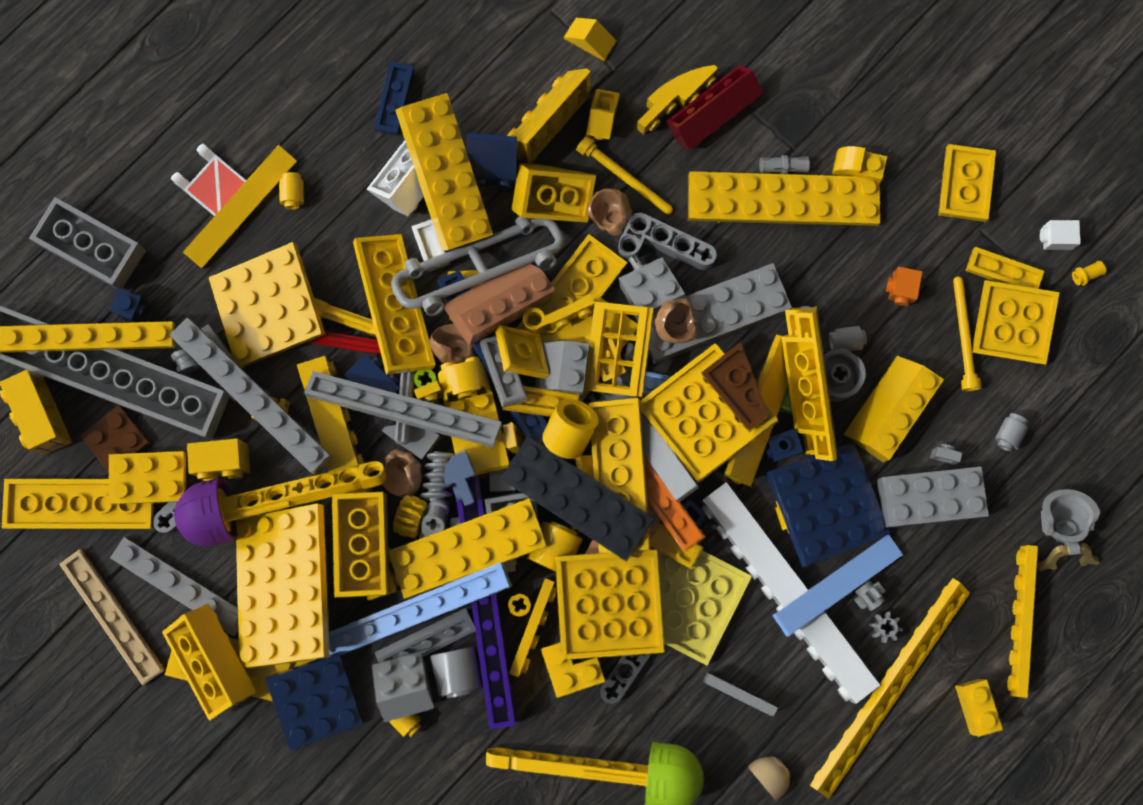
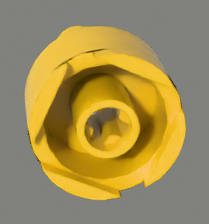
(463, 380)

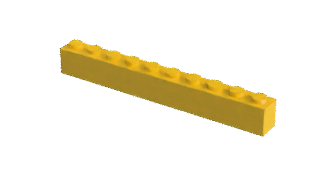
(335, 436)

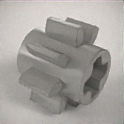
(869, 595)
(890, 622)

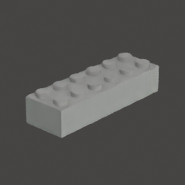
(727, 310)

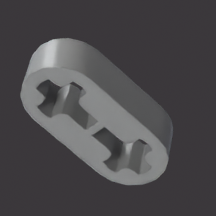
(165, 512)

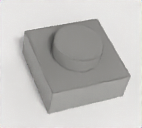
(946, 454)

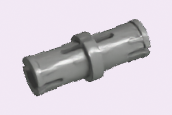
(784, 164)

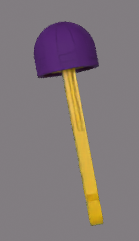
(209, 512)

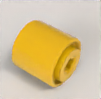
(570, 428)
(560, 542)

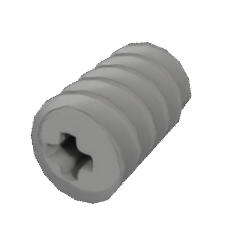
(436, 487)

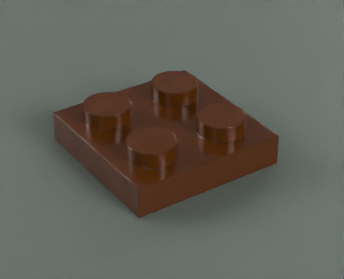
(114, 435)

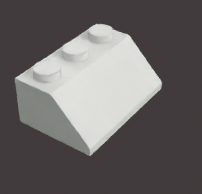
(398, 183)

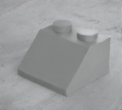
(566, 367)

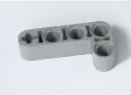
(668, 246)

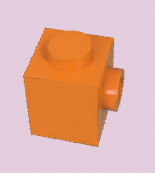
(904, 286)

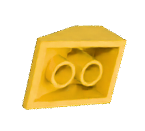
(552, 193)
(482, 457)

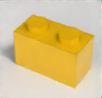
(978, 707)

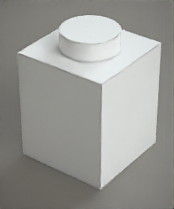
(1060, 235)

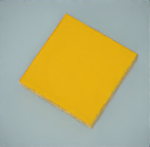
(521, 352)

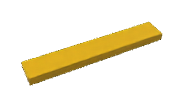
(239, 206)

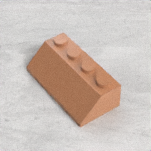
(499, 302)

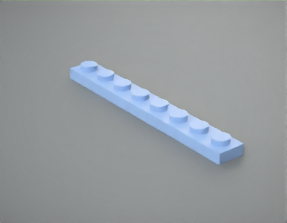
(419, 609)

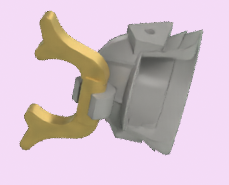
(1068, 519)

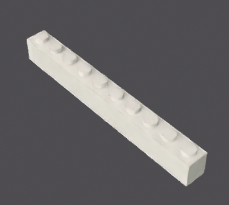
(784, 586)

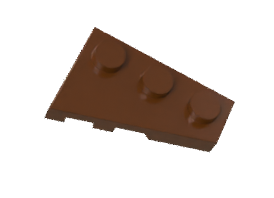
(736, 386)

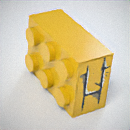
(34, 412)

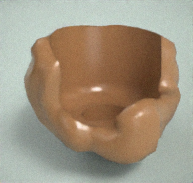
(610, 210)
(676, 321)
(449, 345)
(403, 473)

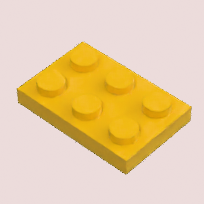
(967, 183)
(146, 477)

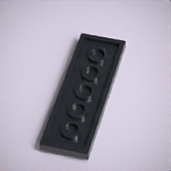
(577, 498)

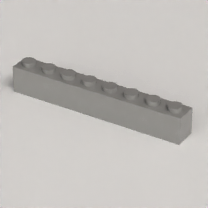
(251, 396)

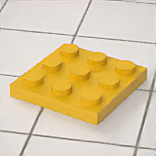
(1015, 322)

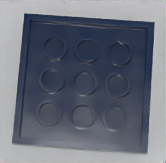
(827, 505)

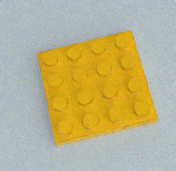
(266, 305)
(697, 420)
(609, 605)

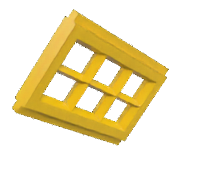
(640, 354)

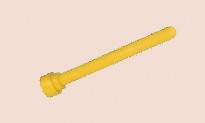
(589, 148)
(970, 379)

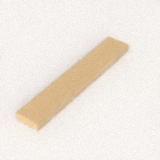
(112, 617)

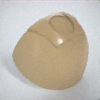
(772, 775)

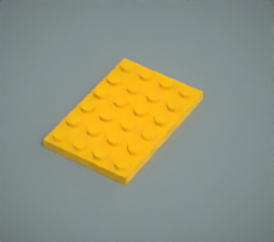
(282, 587)

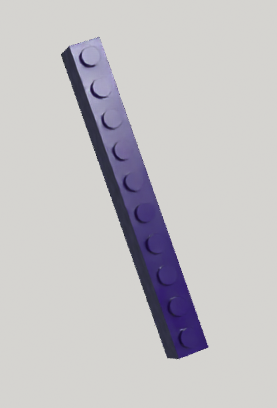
(490, 634)

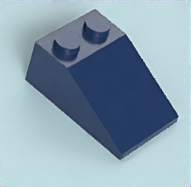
(493, 159)

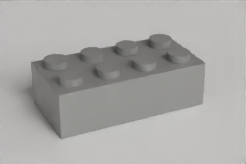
(87, 243)
(932, 497)

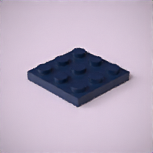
(313, 701)

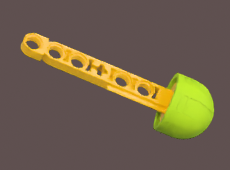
(670, 778)

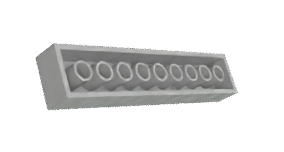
(125, 382)

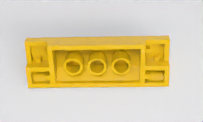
(809, 383)
(772, 386)

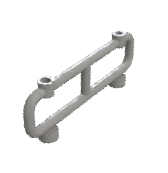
(432, 301)

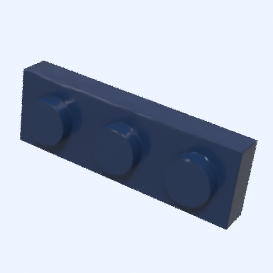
(393, 97)

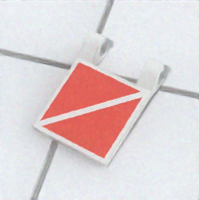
(213, 184)

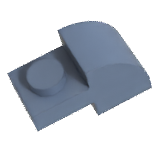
(458, 470)

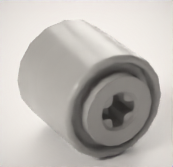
(456, 672)

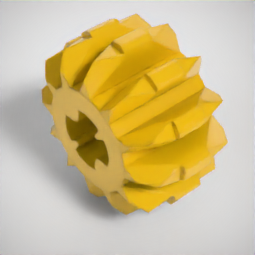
(410, 516)

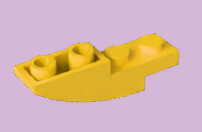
(678, 90)

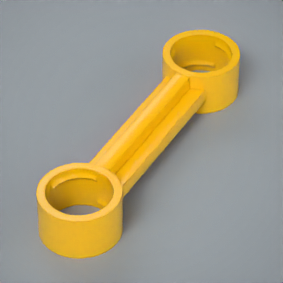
(345, 317)

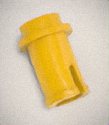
(1083, 275)

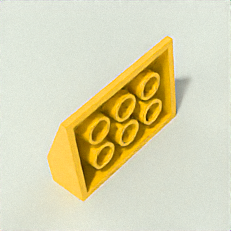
(551, 113)

